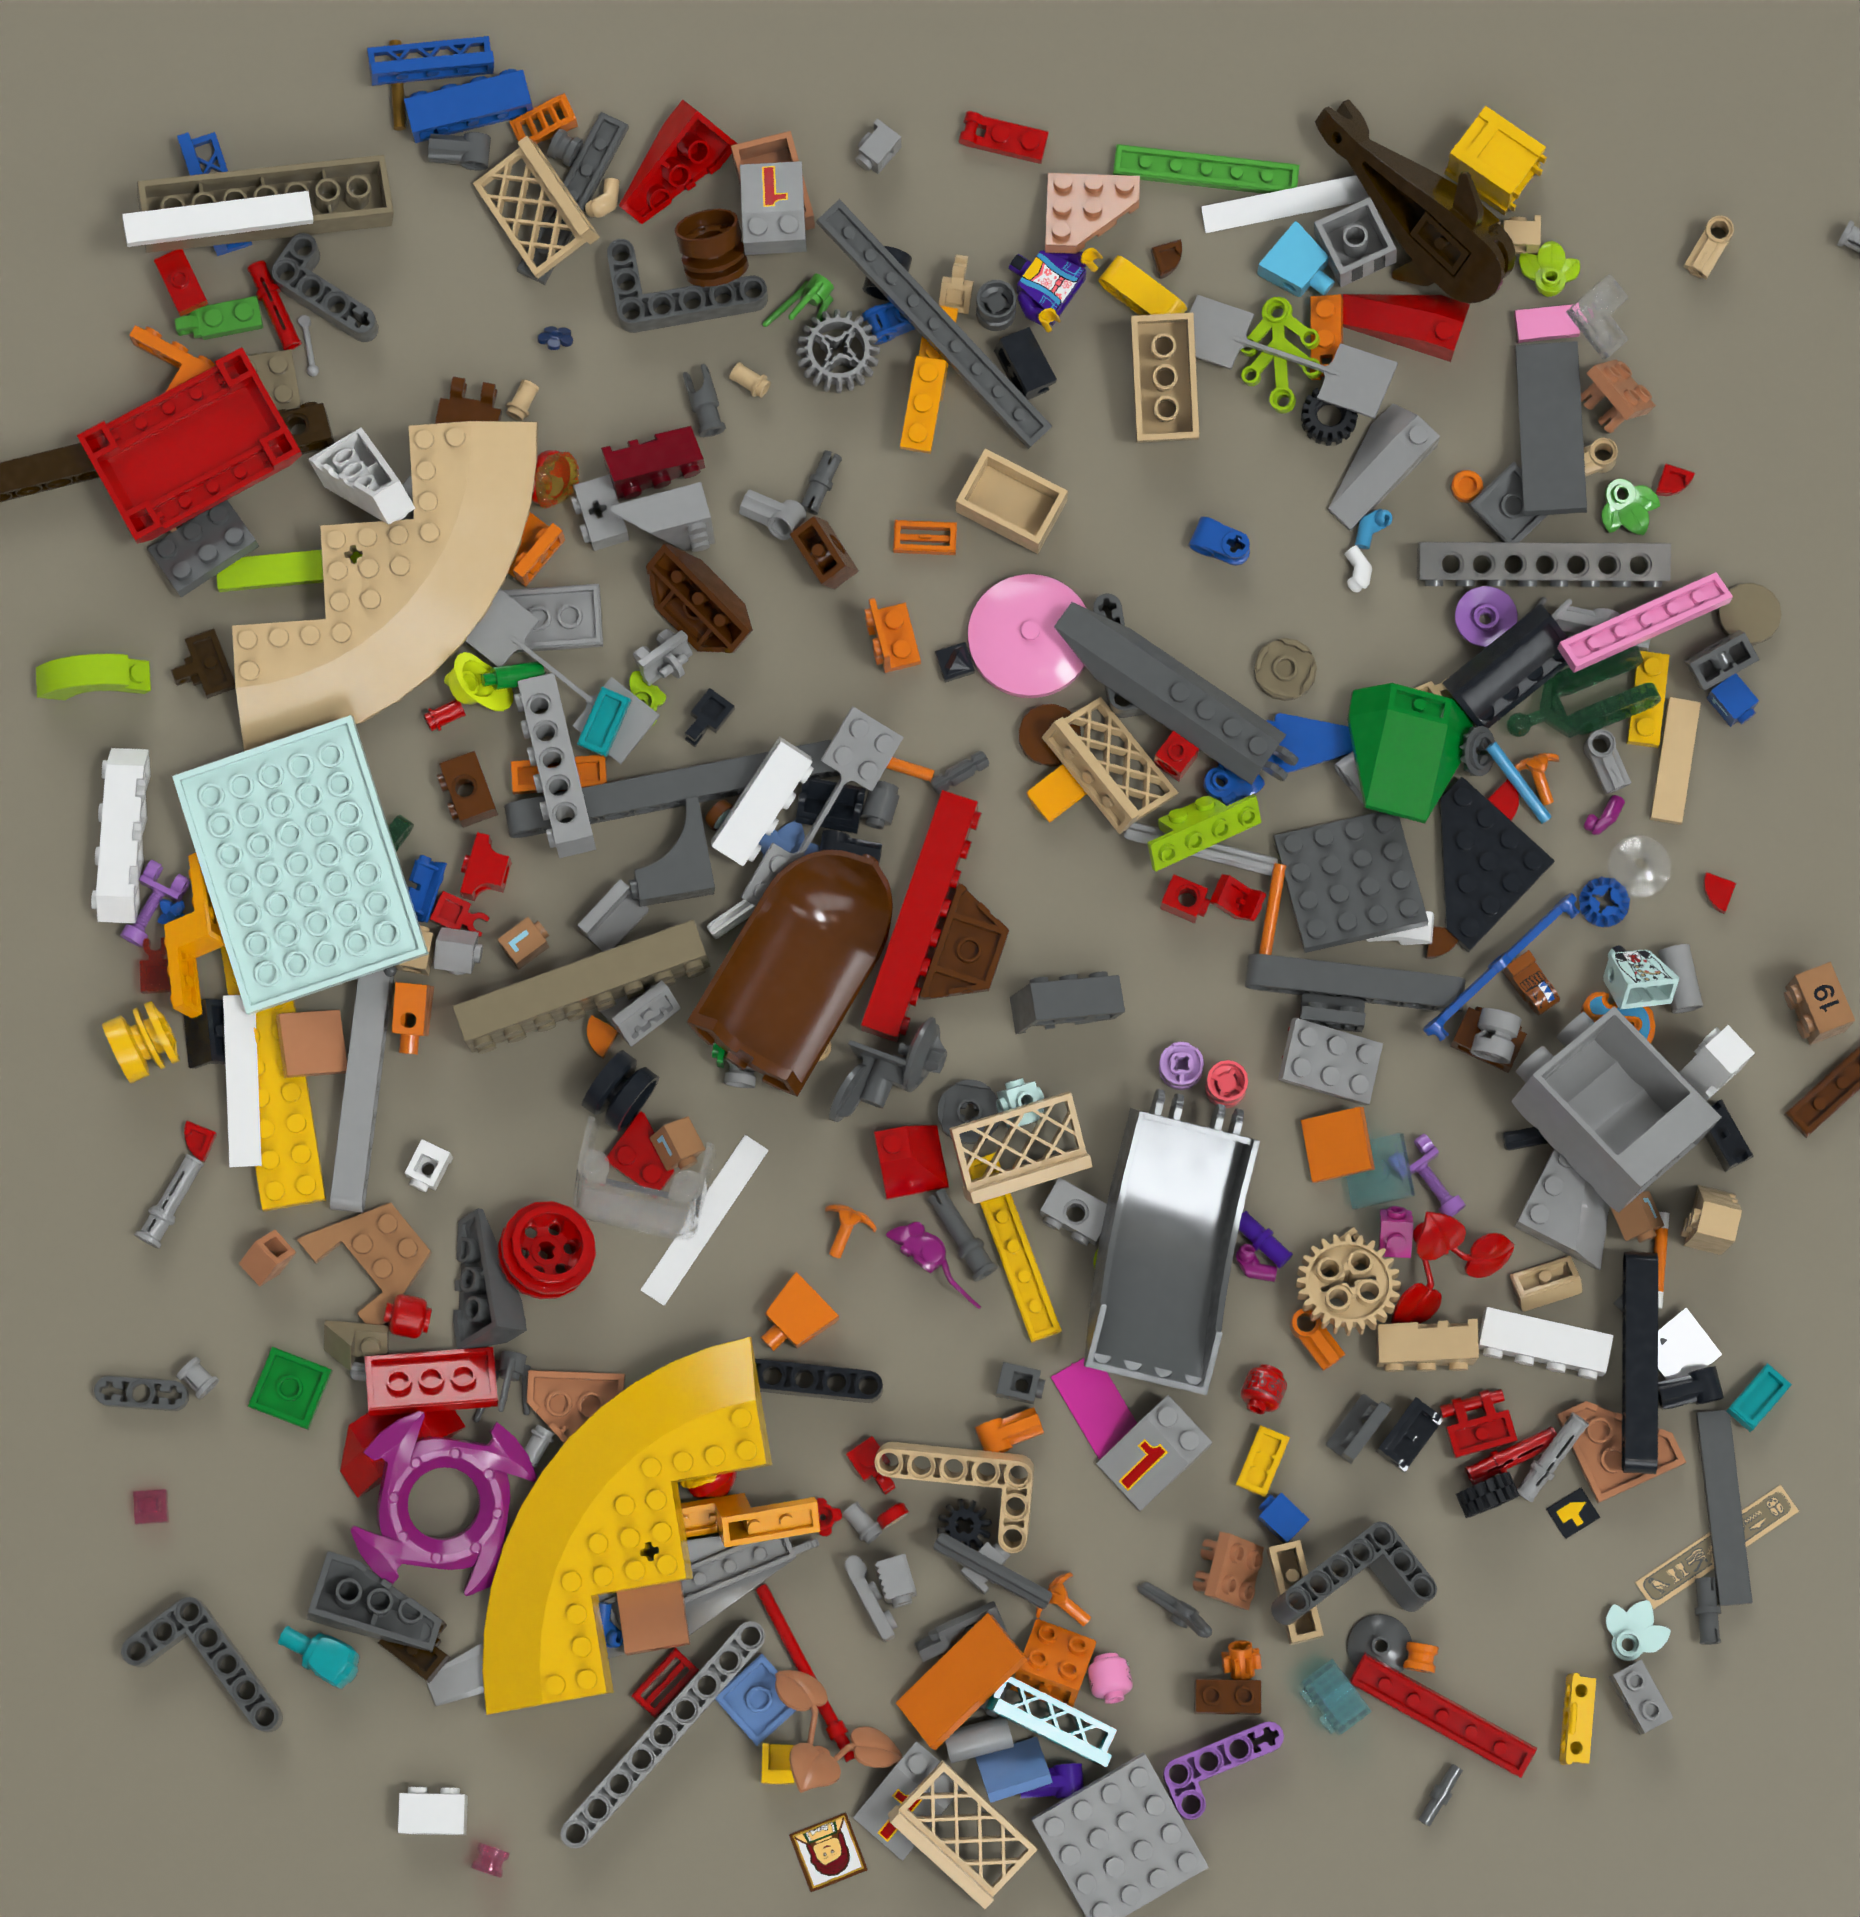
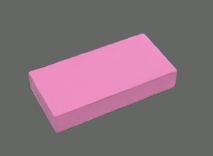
(1544, 324)

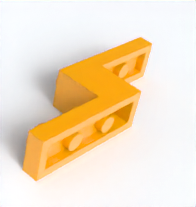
(925, 396)
(189, 939)
(742, 1525)

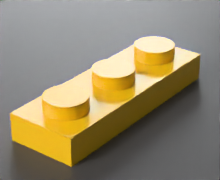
(1646, 726)

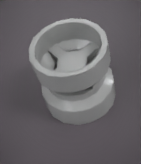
(738, 1078)

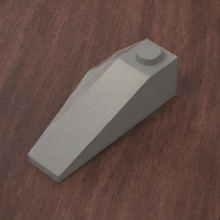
(1385, 458)

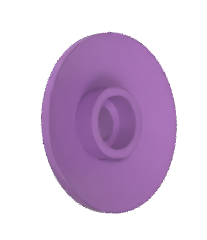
(1489, 602)

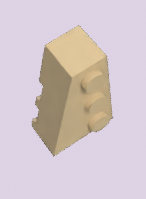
(1713, 1221)

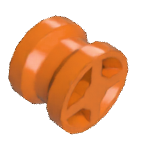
(1420, 1657)

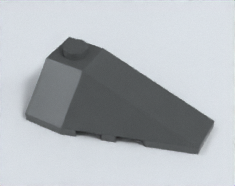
(488, 1303)
(365, 1604)

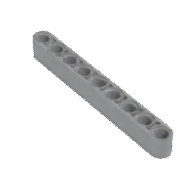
(361, 1092)
(647, 1741)

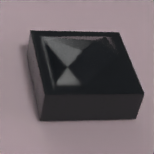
(955, 662)

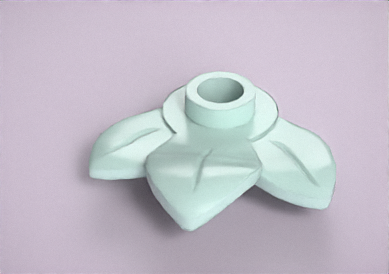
(1638, 1627)

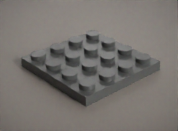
(1350, 880)

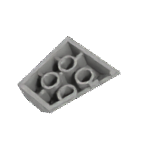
(673, 515)
(1566, 1212)

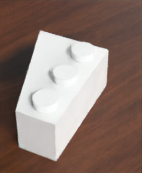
(1717, 1061)

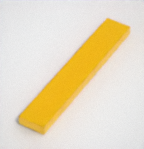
(1018, 1260)

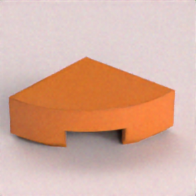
(600, 1036)

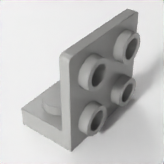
(643, 1014)

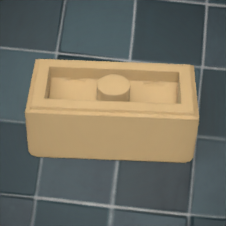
(1546, 1283)

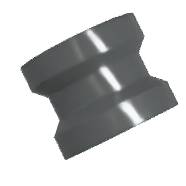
(564, 147)

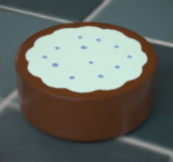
(717, 814)

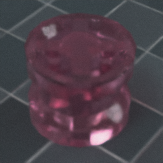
(490, 1860)

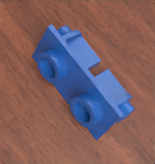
(428, 877)

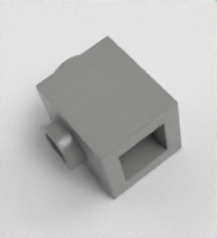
(457, 951)

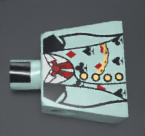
(1638, 979)

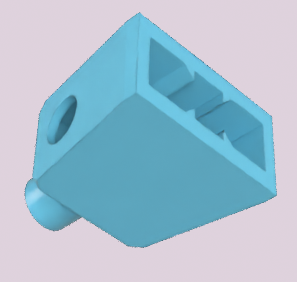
(1296, 263)

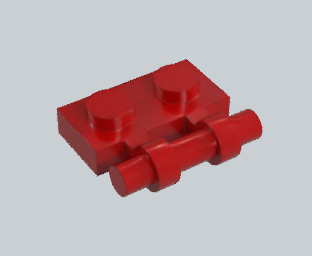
(1479, 1433)

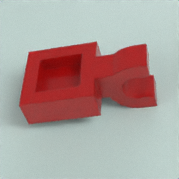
(863, 1460)

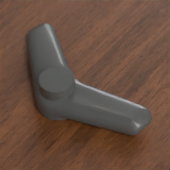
(1183, 1613)

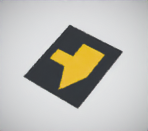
(1573, 1513)

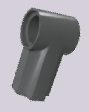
(468, 150)

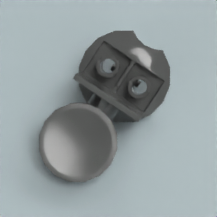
(880, 1071)

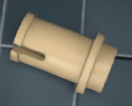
(750, 380)
(522, 400)

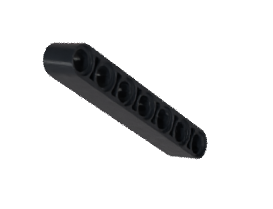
(1640, 1362)

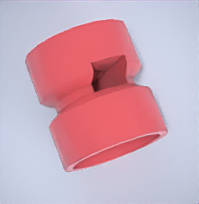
(1226, 1083)

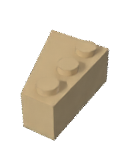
(1427, 1345)

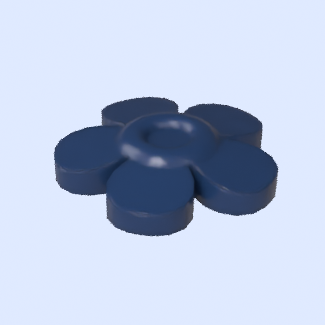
(555, 337)

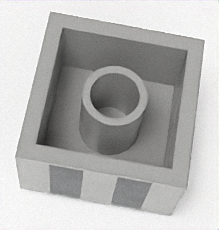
(1355, 242)

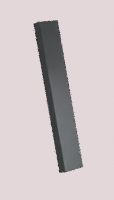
(581, 182)
(1724, 1508)

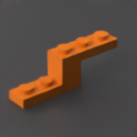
(173, 354)

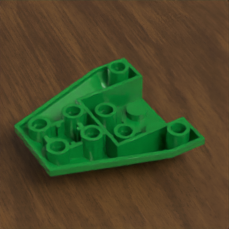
(1405, 747)

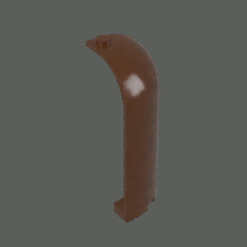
(797, 966)

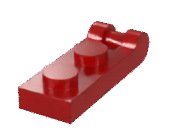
(1004, 138)

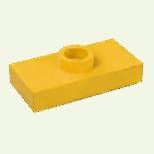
(1262, 1461)

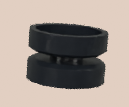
(620, 1091)

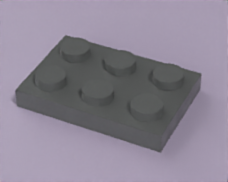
(203, 547)

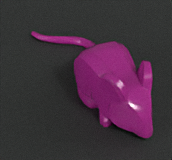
(926, 1251)

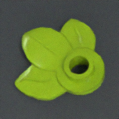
(1549, 264)

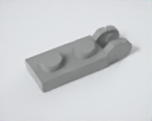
(869, 1596)

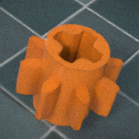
(1241, 1660)

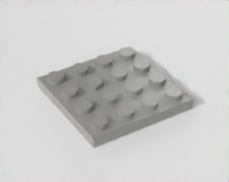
(1120, 1841)

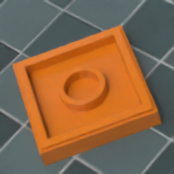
(1337, 1144)

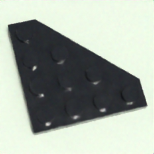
(1484, 863)

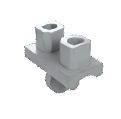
(665, 659)

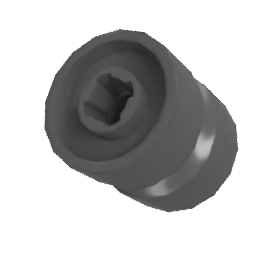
(996, 305)

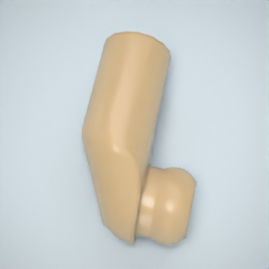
(606, 202)

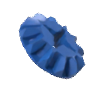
(1590, 906)

